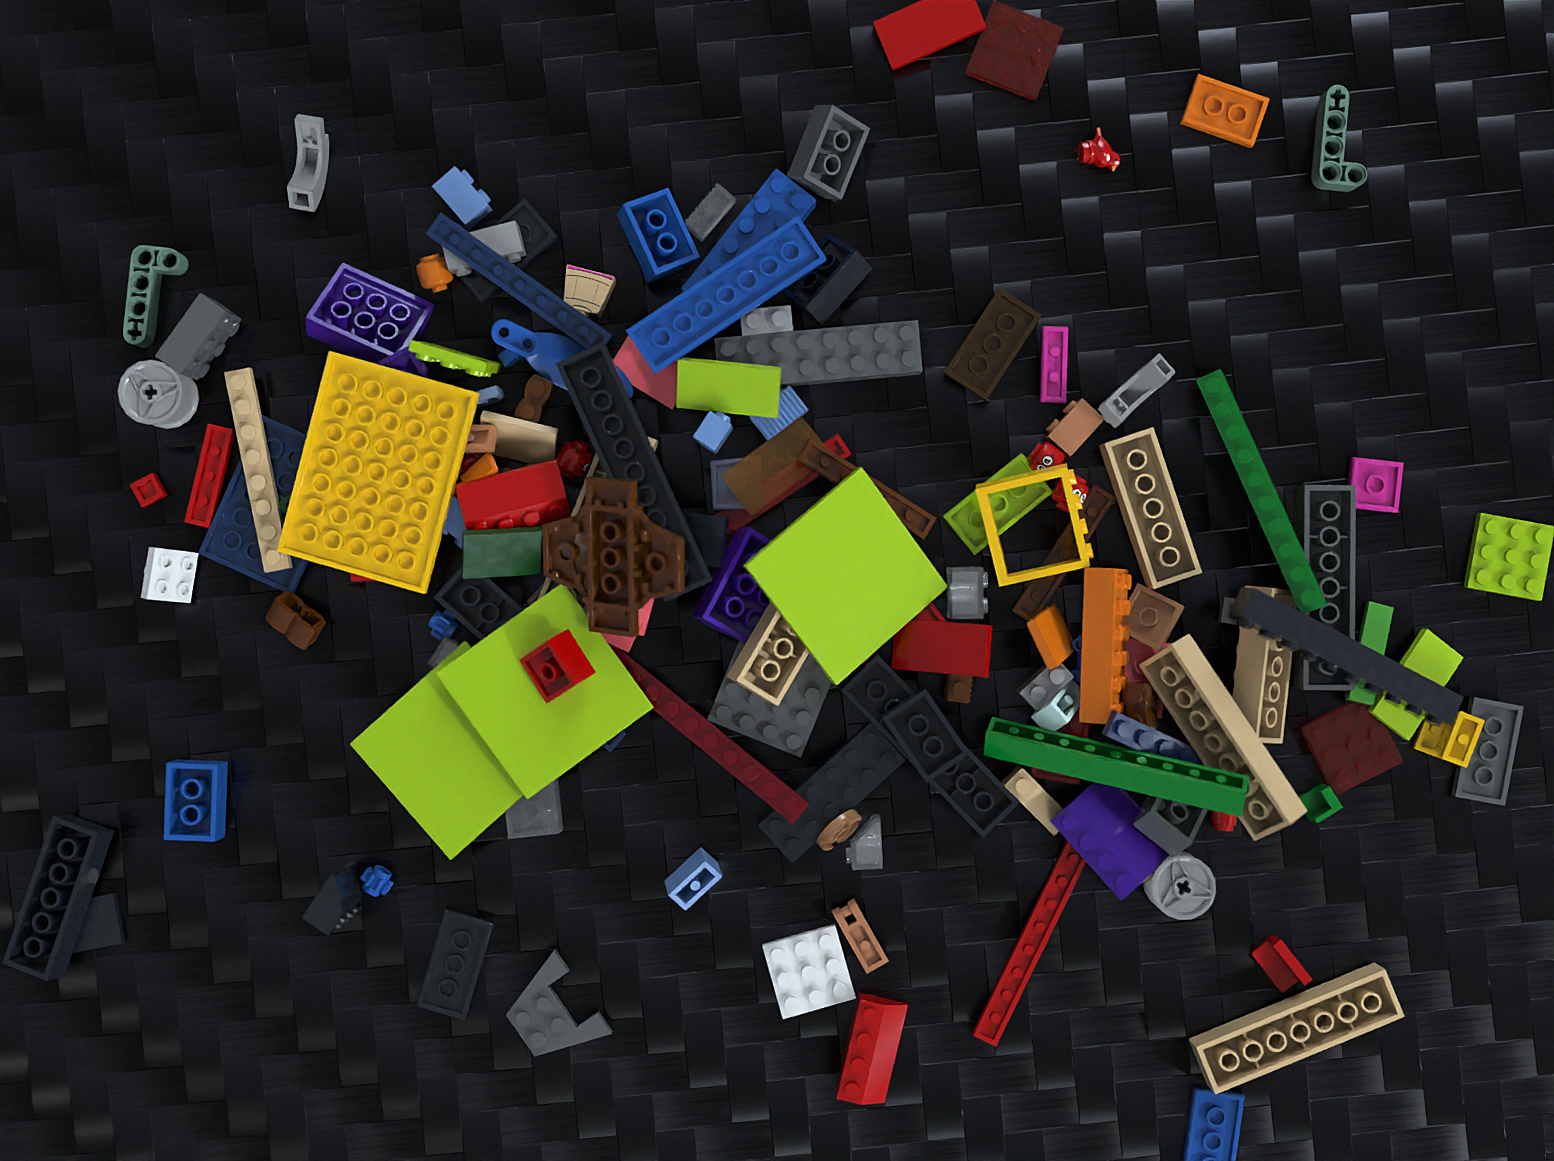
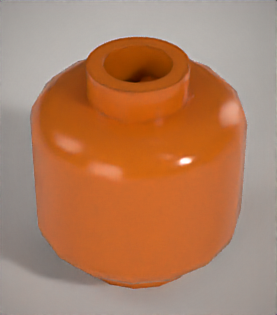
(433, 273)

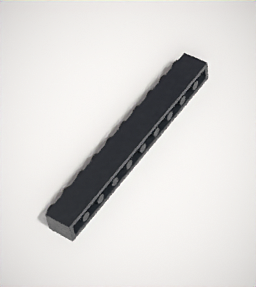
(1345, 656)

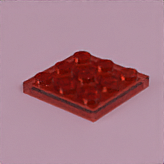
(1014, 50)
(1350, 746)

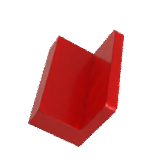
(1280, 963)

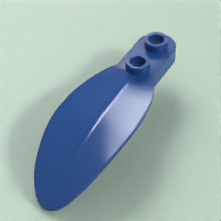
(544, 351)

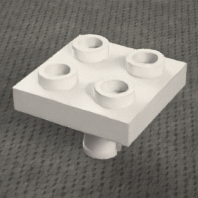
(169, 575)

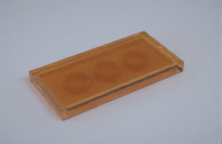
(770, 468)

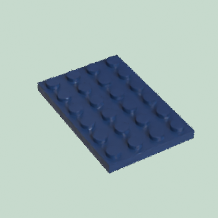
(233, 533)

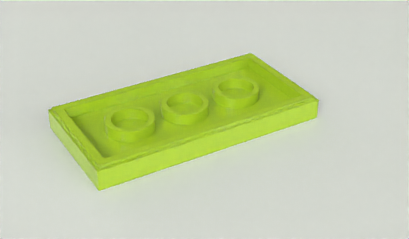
(728, 387)
(1007, 506)
(1431, 659)

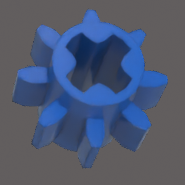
(443, 625)
(377, 880)

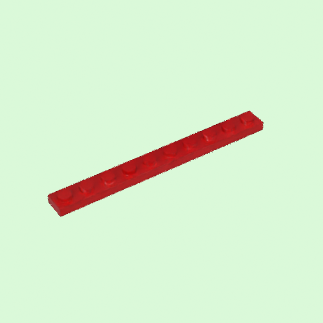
(1029, 945)

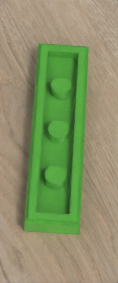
(1374, 635)

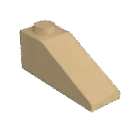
(1032, 796)

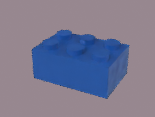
(195, 800)

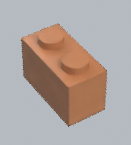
(1074, 427)

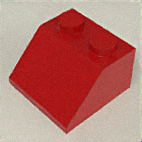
(557, 665)

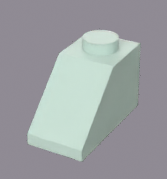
(1059, 708)

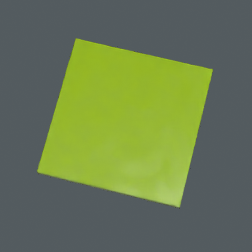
(846, 575)
(526, 734)
(438, 763)

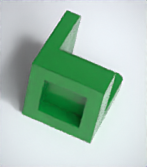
(1320, 802)

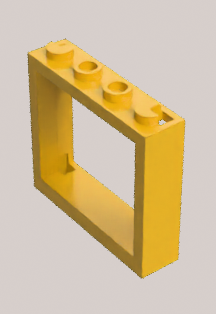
(1074, 504)

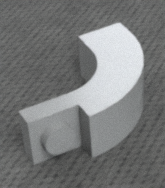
(312, 163)
(1135, 390)

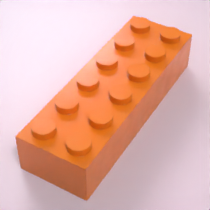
(1104, 643)

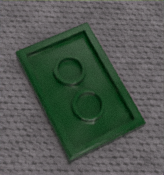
(501, 552)

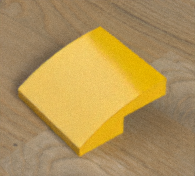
(1450, 742)

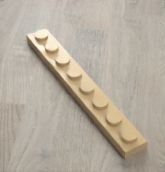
(257, 467)

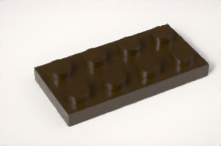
(992, 344)

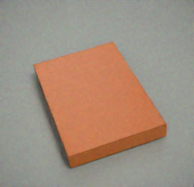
(1224, 111)
(1051, 636)

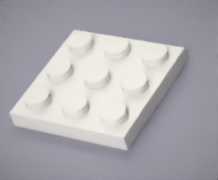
(808, 971)

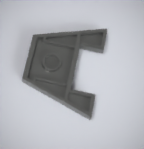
(543, 1017)

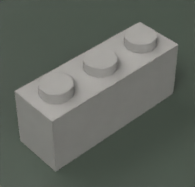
(502, 238)

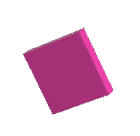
(1376, 484)

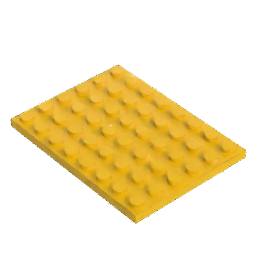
(378, 472)

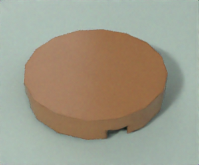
(839, 829)

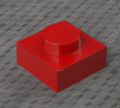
(148, 490)

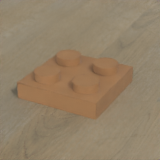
(1152, 616)

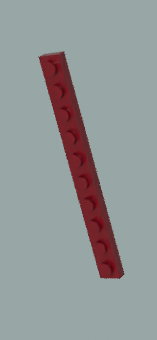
(715, 742)

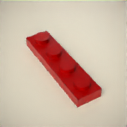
(210, 475)

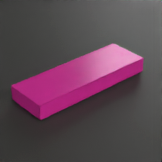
(1053, 364)

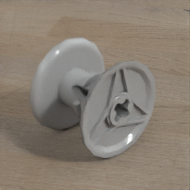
(157, 394)
(1193, 894)

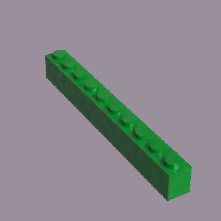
(1261, 492)
(1116, 766)

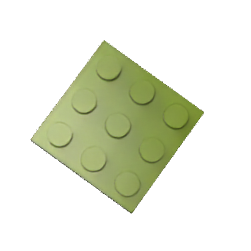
(454, 359)
(1509, 556)

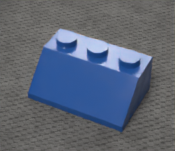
(657, 234)

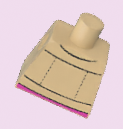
(588, 290)

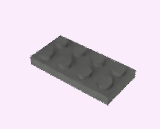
(1493, 756)

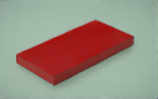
(927, 28)
(943, 648)

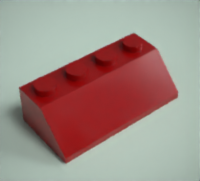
(514, 498)
(870, 1050)

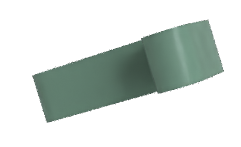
(1336, 140)
(150, 296)

